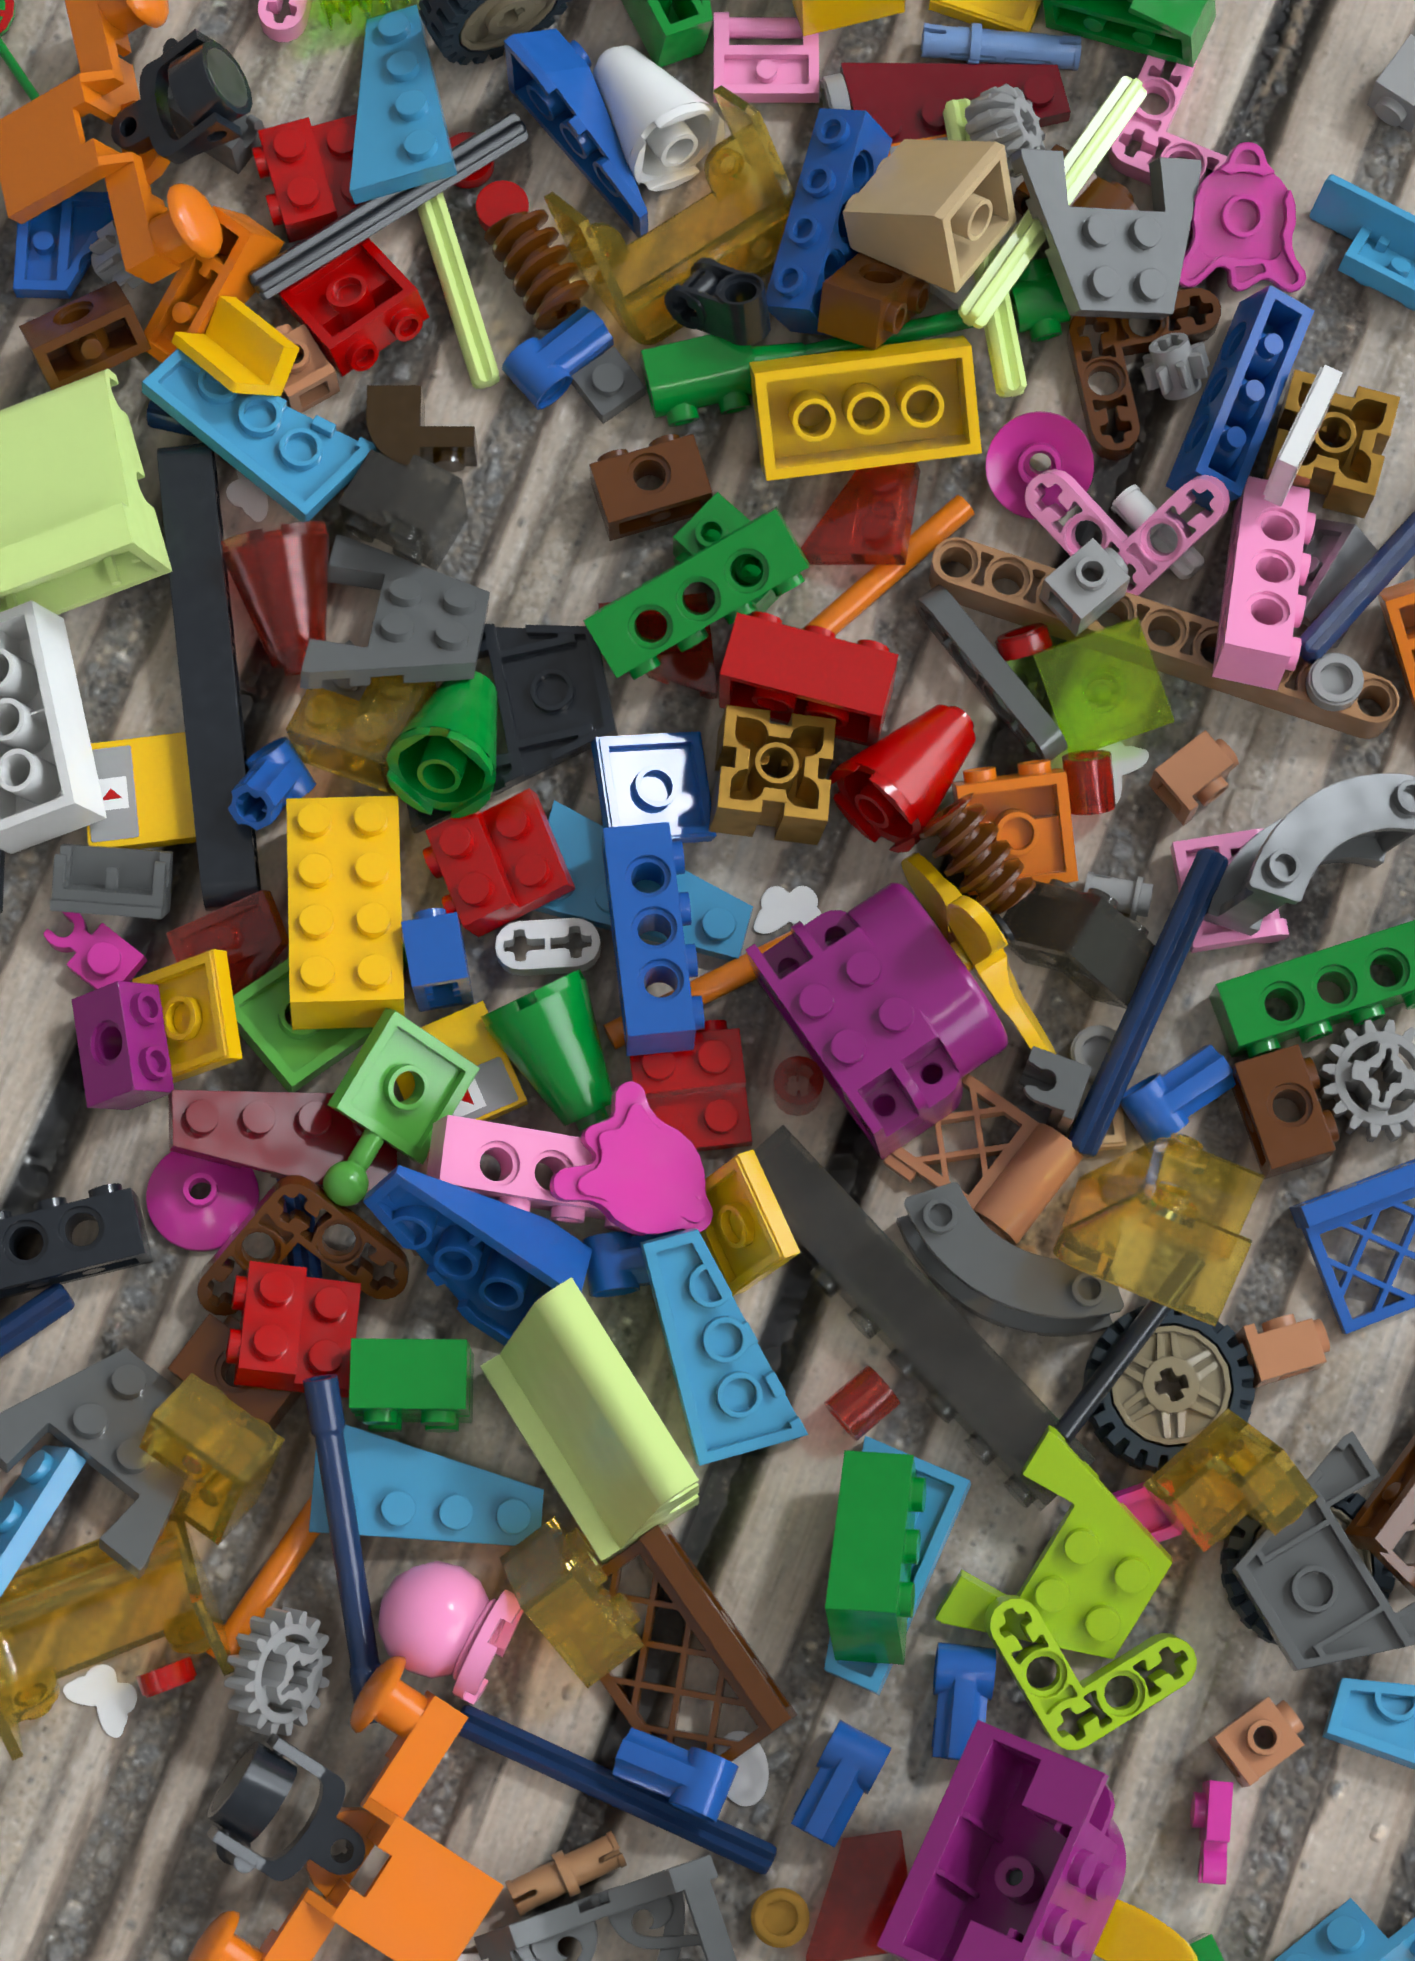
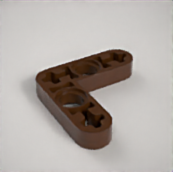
(1118, 342)
(291, 1229)

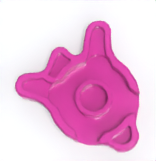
(1243, 225)
(640, 1171)

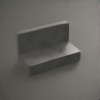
(1336, 557)

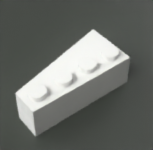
(44, 739)

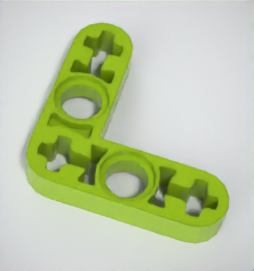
(1068, 1691)

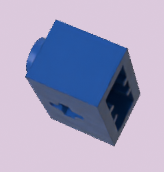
(437, 959)

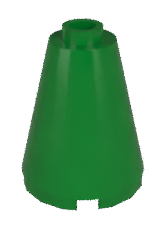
(448, 750)
(557, 1048)

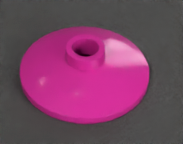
(1021, 438)
(204, 1222)

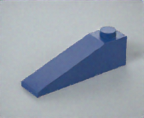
(561, 94)
(478, 1247)

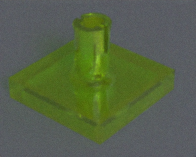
(1104, 686)

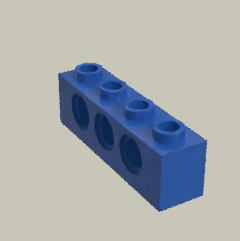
(815, 241)
(1242, 392)
(649, 1021)

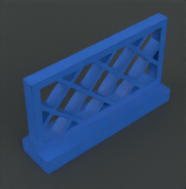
(1347, 1205)

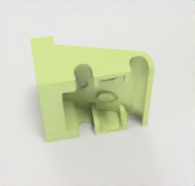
(73, 500)
(590, 1424)

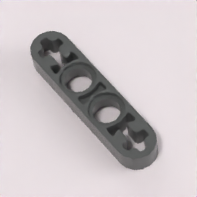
(991, 674)

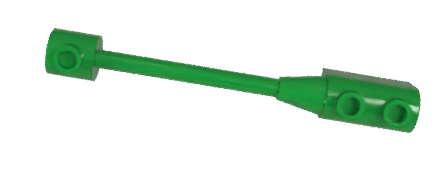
(715, 371)

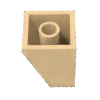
(934, 209)

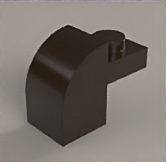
(399, 430)

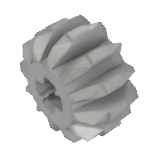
(1004, 118)

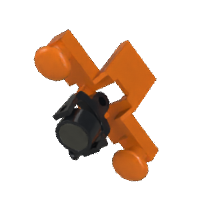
(47, 152)
(423, 1897)

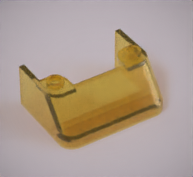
(733, 225)
(1163, 1225)
(91, 1609)

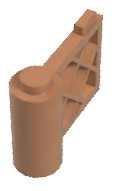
(1017, 1182)

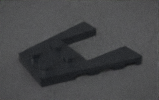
(548, 698)

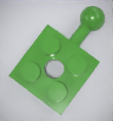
(290, 1054)
(370, 1102)

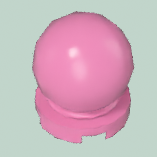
(447, 1625)

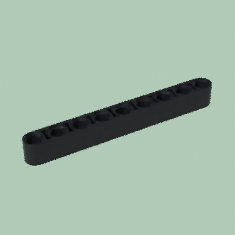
(207, 671)

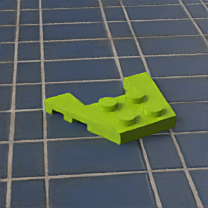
(1090, 1574)

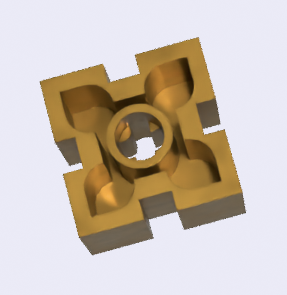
(1359, 434)
(794, 752)

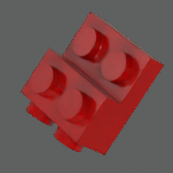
(308, 173)
(356, 307)
(498, 863)
(700, 1088)
(291, 1327)

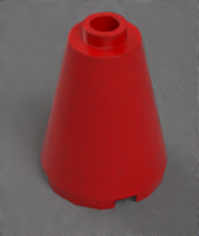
(904, 776)

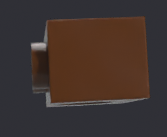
(869, 301)
(85, 336)
(632, 510)
(1277, 1143)
(206, 1358)

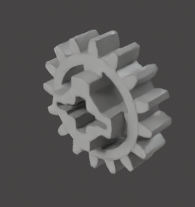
(1357, 1079)
(278, 1671)

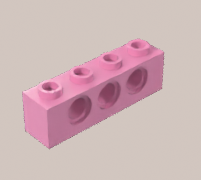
(1262, 587)
(461, 1141)

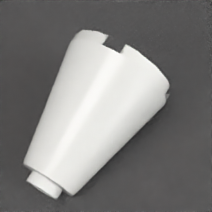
(656, 118)

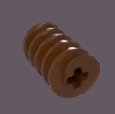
(537, 267)
(978, 857)

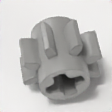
(108, 260)
(1175, 366)

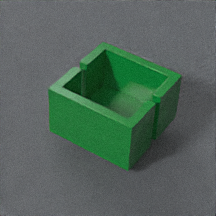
(411, 1383)

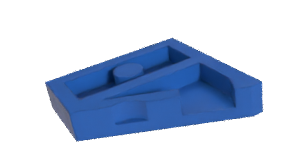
(55, 246)

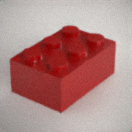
(808, 675)

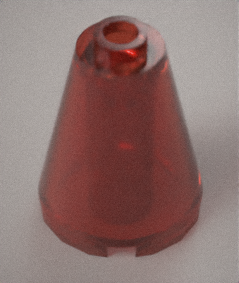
(283, 587)

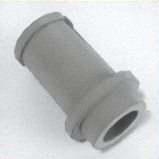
(1132, 896)

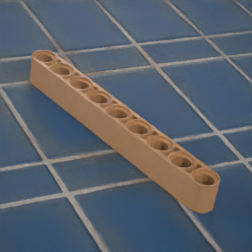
(1180, 660)

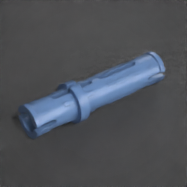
(991, 45)

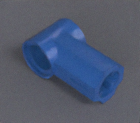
(545, 365)
(272, 778)
(1166, 1100)
(617, 1263)
(962, 1685)
(844, 1773)
(689, 1778)

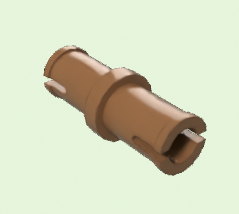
(565, 1873)

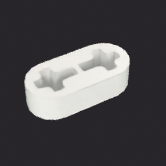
(547, 933)

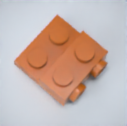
(1030, 815)

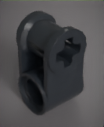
(725, 302)

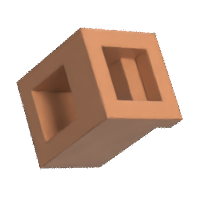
(311, 378)
(1194, 775)
(1284, 1348)
(1237, 1746)

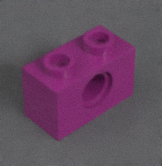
(122, 1045)

